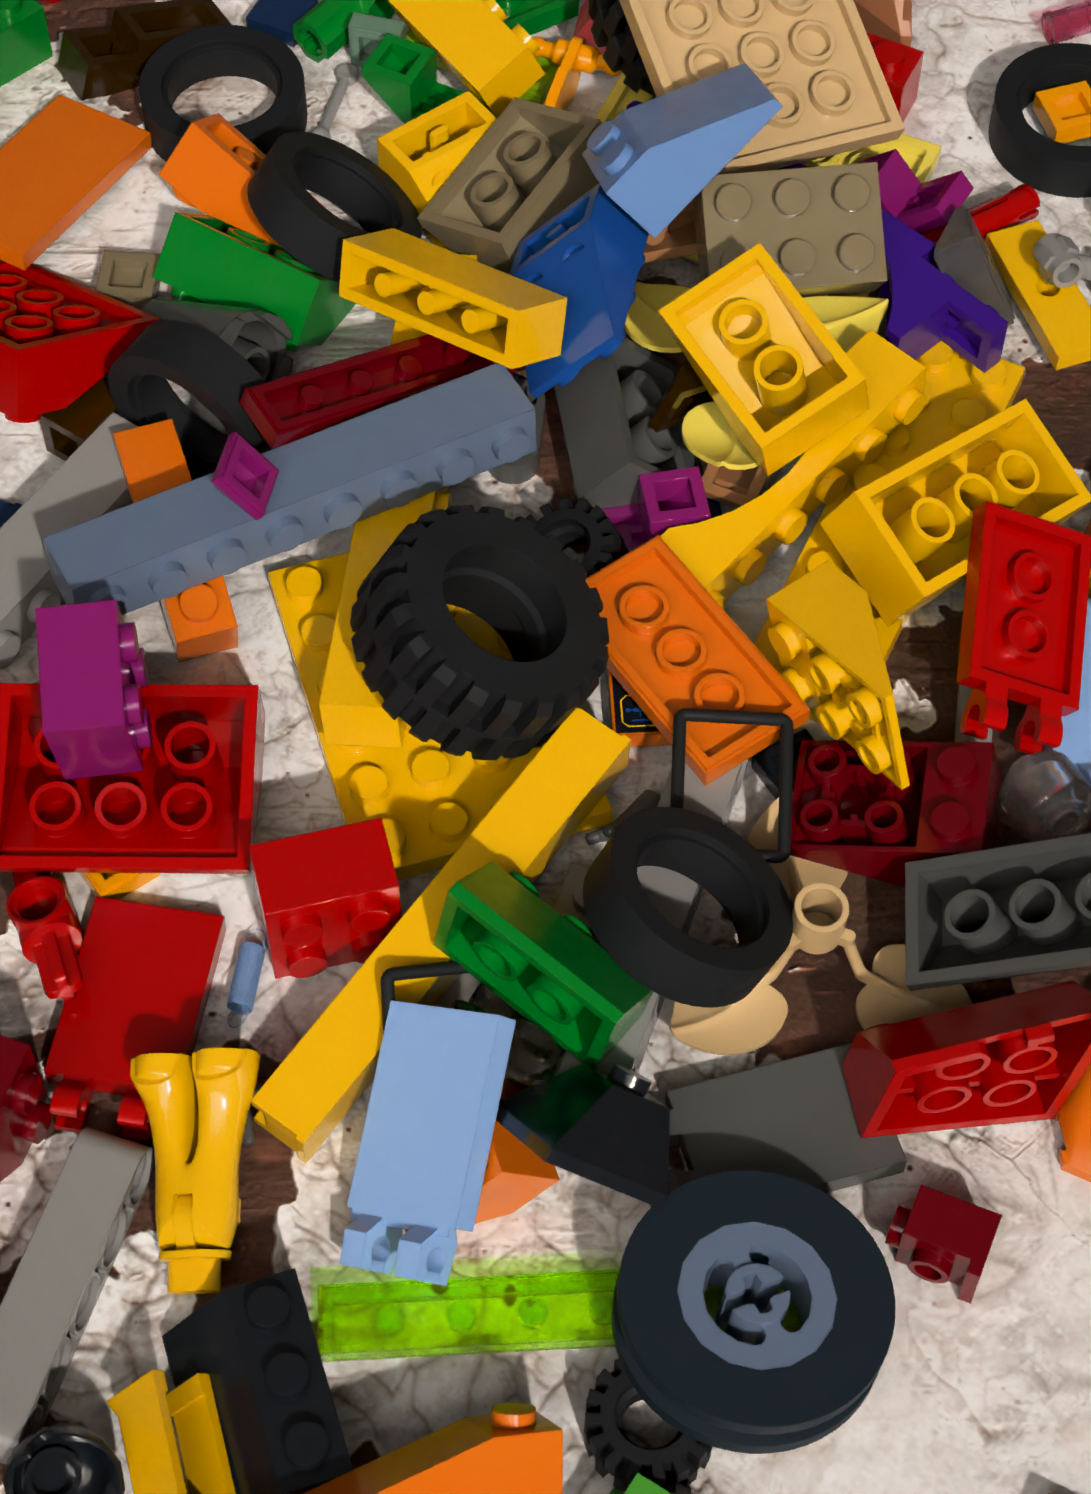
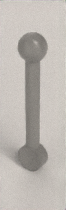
(346, 76)

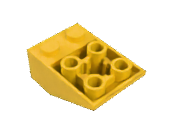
(431, 147)
(838, 666)

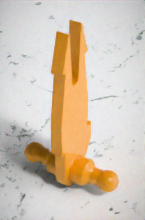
(572, 59)

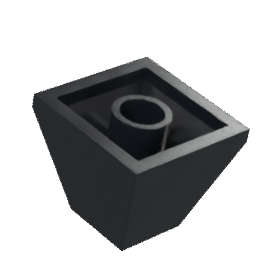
(597, 1128)

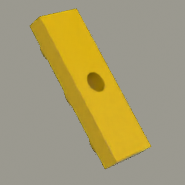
(1055, 314)

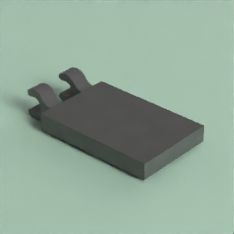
(780, 1121)

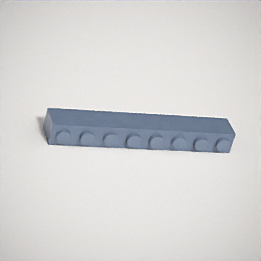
(321, 487)

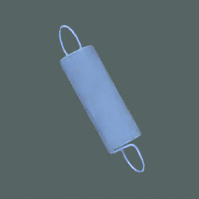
(246, 978)

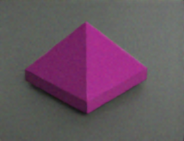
(245, 476)

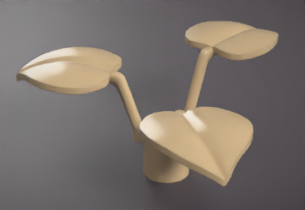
(818, 928)

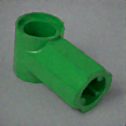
(326, 28)

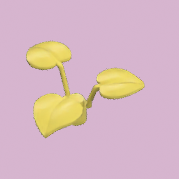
(705, 427)

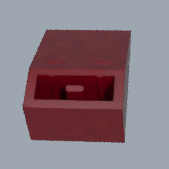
(873, 827)

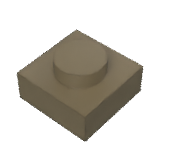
(129, 277)

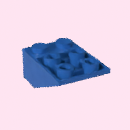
(594, 260)

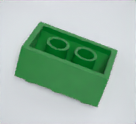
(234, 268)
(539, 962)

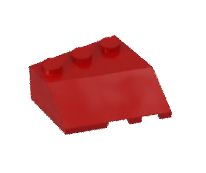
(972, 1063)

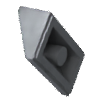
(968, 261)

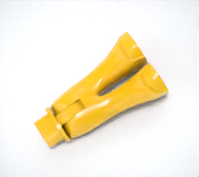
(197, 1131)

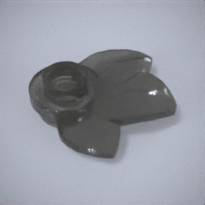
(532, 1048)

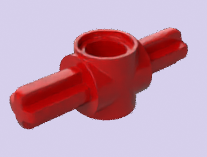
(48, 931)

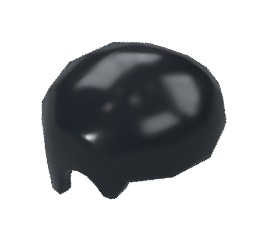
(63, 1461)

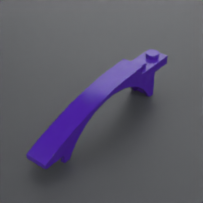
(929, 303)

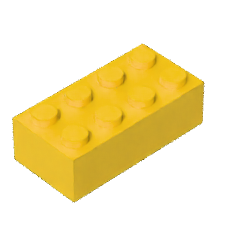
(913, 526)

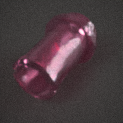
(1067, 22)

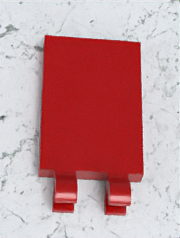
(1023, 624)
(141, 994)

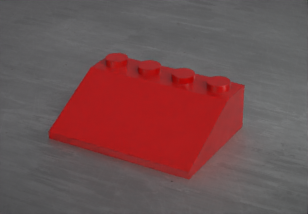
(56, 340)
(179, 815)

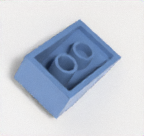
(675, 144)

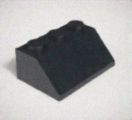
(265, 1385)

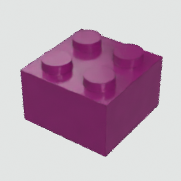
(92, 689)

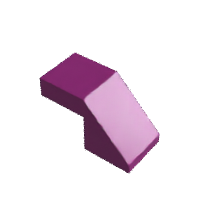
(916, 203)
(663, 502)

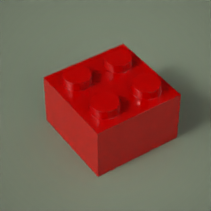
(326, 896)

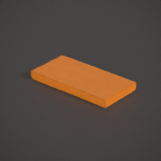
(58, 172)
(684, 651)

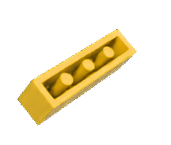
(453, 297)

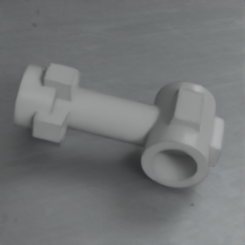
(1061, 260)

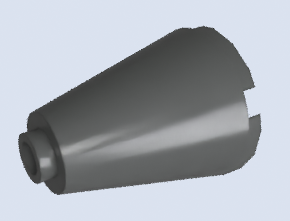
(249, 331)

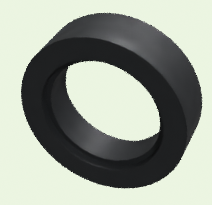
(220, 53)
(1018, 147)
(338, 174)
(202, 367)
(655, 949)

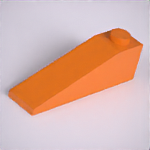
(213, 173)
(201, 616)
(482, 1454)

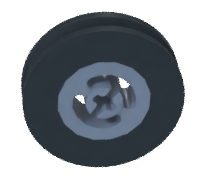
(755, 1381)

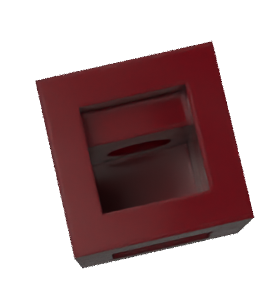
(944, 1239)

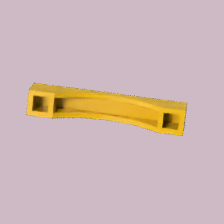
(737, 544)

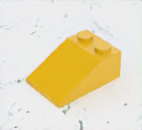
(766, 359)

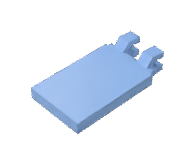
(425, 1139)

